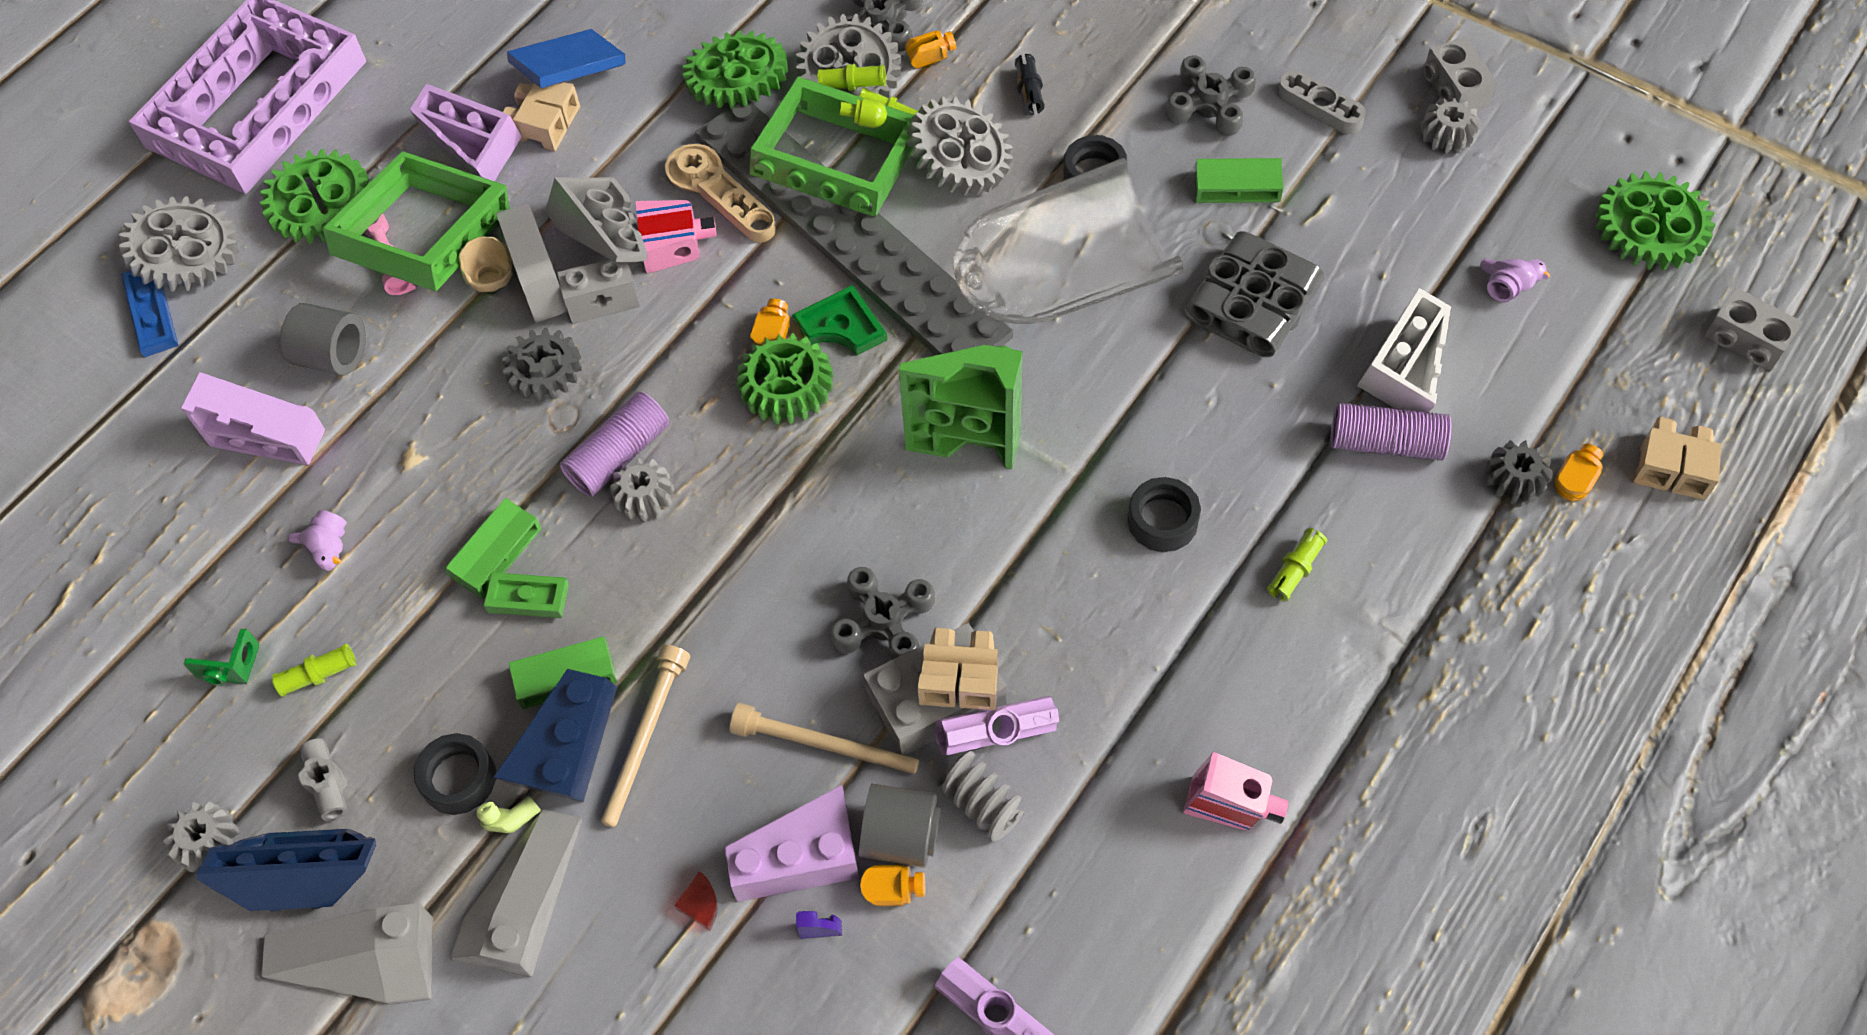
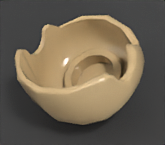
(486, 264)

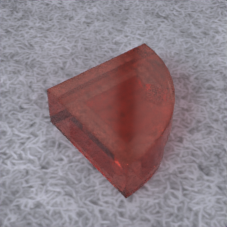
(699, 902)

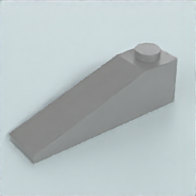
(597, 216)

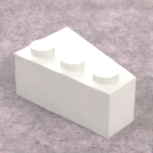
(1409, 359)

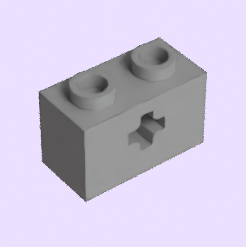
(598, 290)

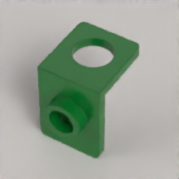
(233, 671)

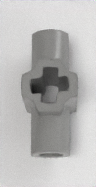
(326, 792)

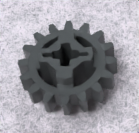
(542, 364)

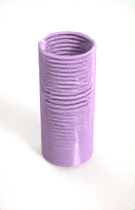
(1378, 430)
(607, 448)

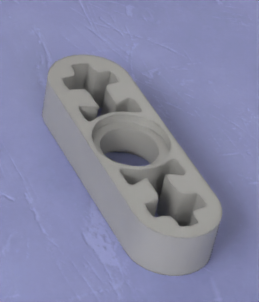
(1315, 89)

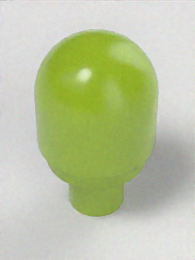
(865, 113)

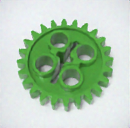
(735, 69)
(289, 203)
(1655, 220)

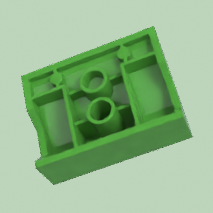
(962, 401)

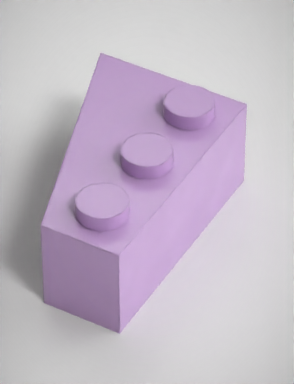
(467, 130)
(252, 421)
(795, 851)

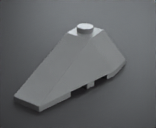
(515, 908)
(364, 954)

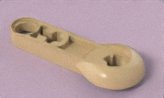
(718, 189)

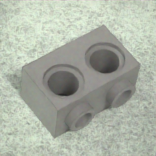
(1459, 73)
(1753, 329)

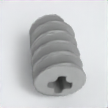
(981, 796)

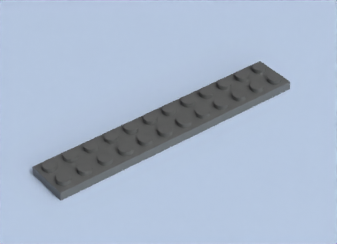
(860, 245)

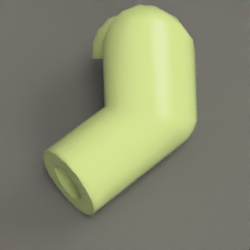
(506, 820)

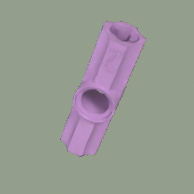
(975, 728)
(976, 994)

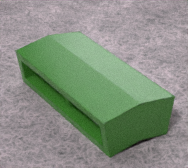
(1238, 180)
(493, 547)
(539, 674)

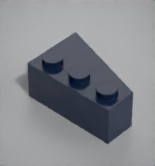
(563, 738)

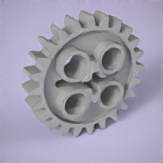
(872, 49)
(959, 145)
(179, 243)

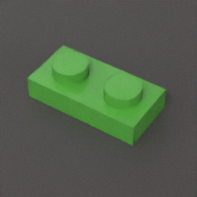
(526, 595)

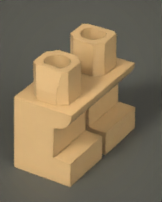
(544, 112)
(1679, 460)
(946, 661)

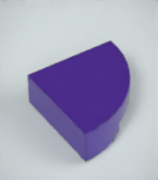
(811, 927)

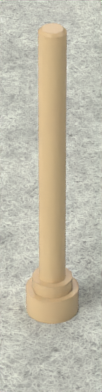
(670, 662)
(748, 721)

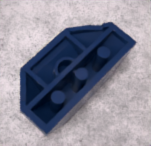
(288, 868)

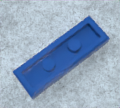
(149, 315)

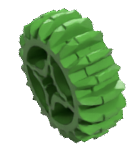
(783, 391)

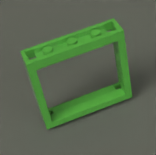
(820, 181)
(442, 260)

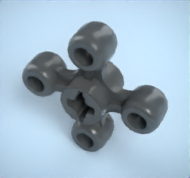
(886, 13)
(1211, 95)
(887, 605)

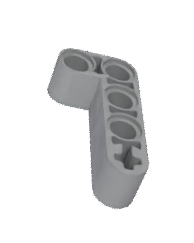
(532, 262)

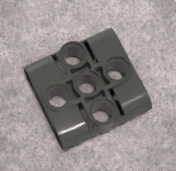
(1258, 286)

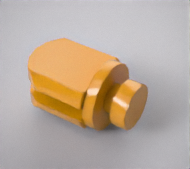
(929, 48)
(770, 321)
(1579, 473)
(891, 885)

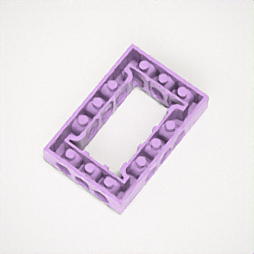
(175, 114)

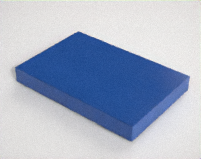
(566, 58)

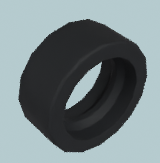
(1091, 147)
(1167, 489)
(432, 757)

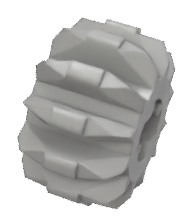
(1450, 125)
(641, 489)
(198, 832)

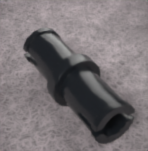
(1029, 84)

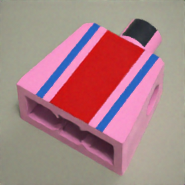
(671, 232)
(1233, 794)

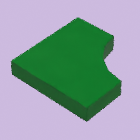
(841, 320)

